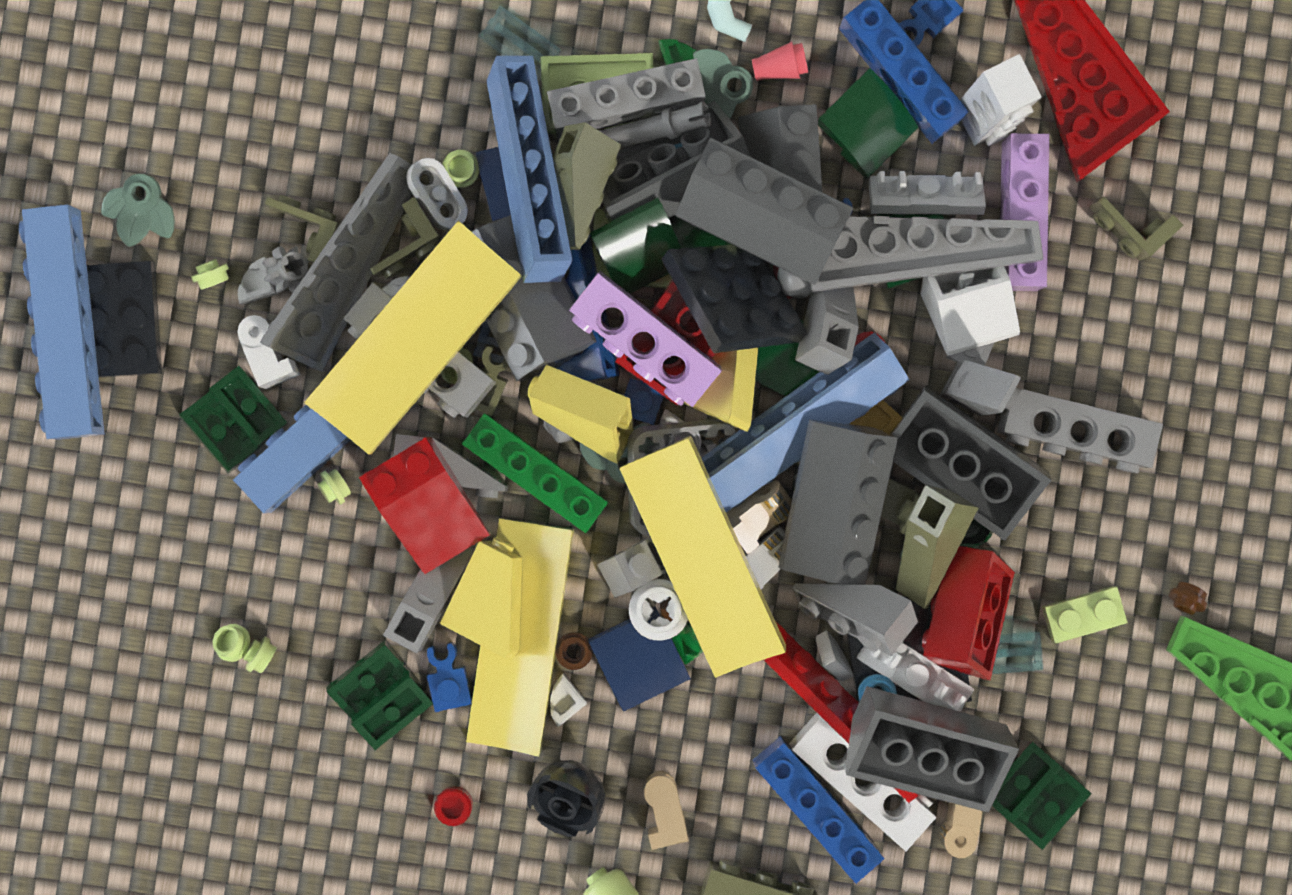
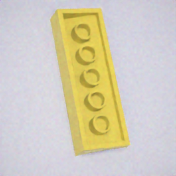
(413, 338)
(703, 557)
(515, 691)

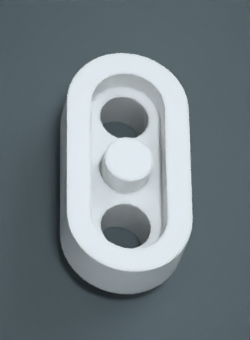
(439, 192)

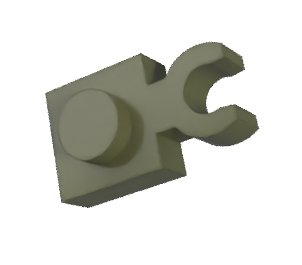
(492, 369)

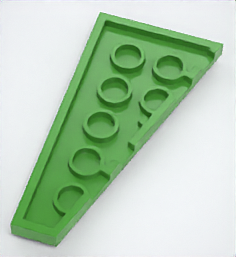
(1241, 676)

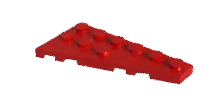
(1089, 81)

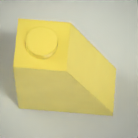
(732, 391)
(583, 411)
(489, 599)

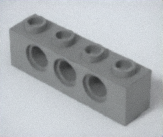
(627, 96)
(471, 382)
(1138, 435)

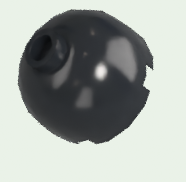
(567, 798)

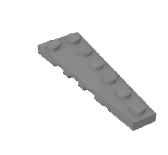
(917, 247)
(315, 311)

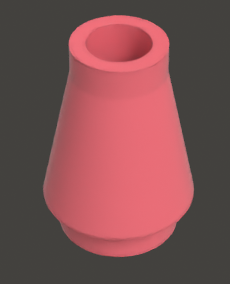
(781, 63)

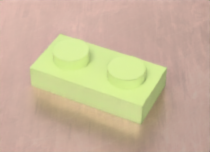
(1084, 614)

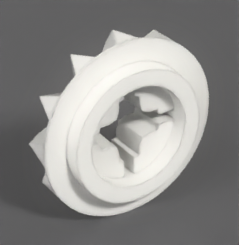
(640, 610)

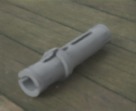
(667, 124)

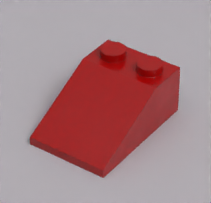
(425, 504)

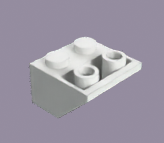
(971, 308)

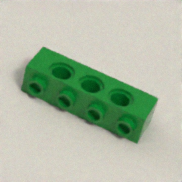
(535, 472)

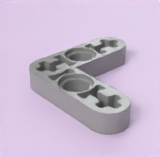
(664, 435)

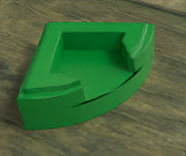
(675, 51)
(687, 644)

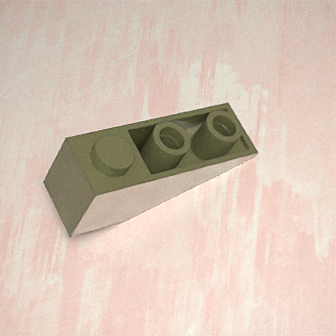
(582, 168)
(932, 541)
(729, 879)

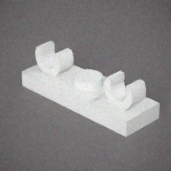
(926, 194)
(919, 676)

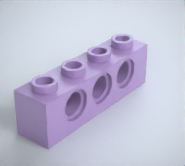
(1026, 199)
(681, 388)

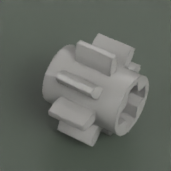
(276, 268)

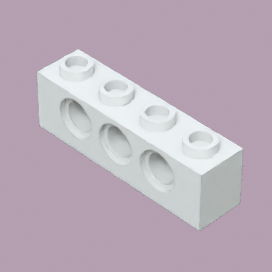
(999, 101)
(901, 825)

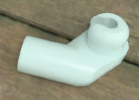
(725, 22)

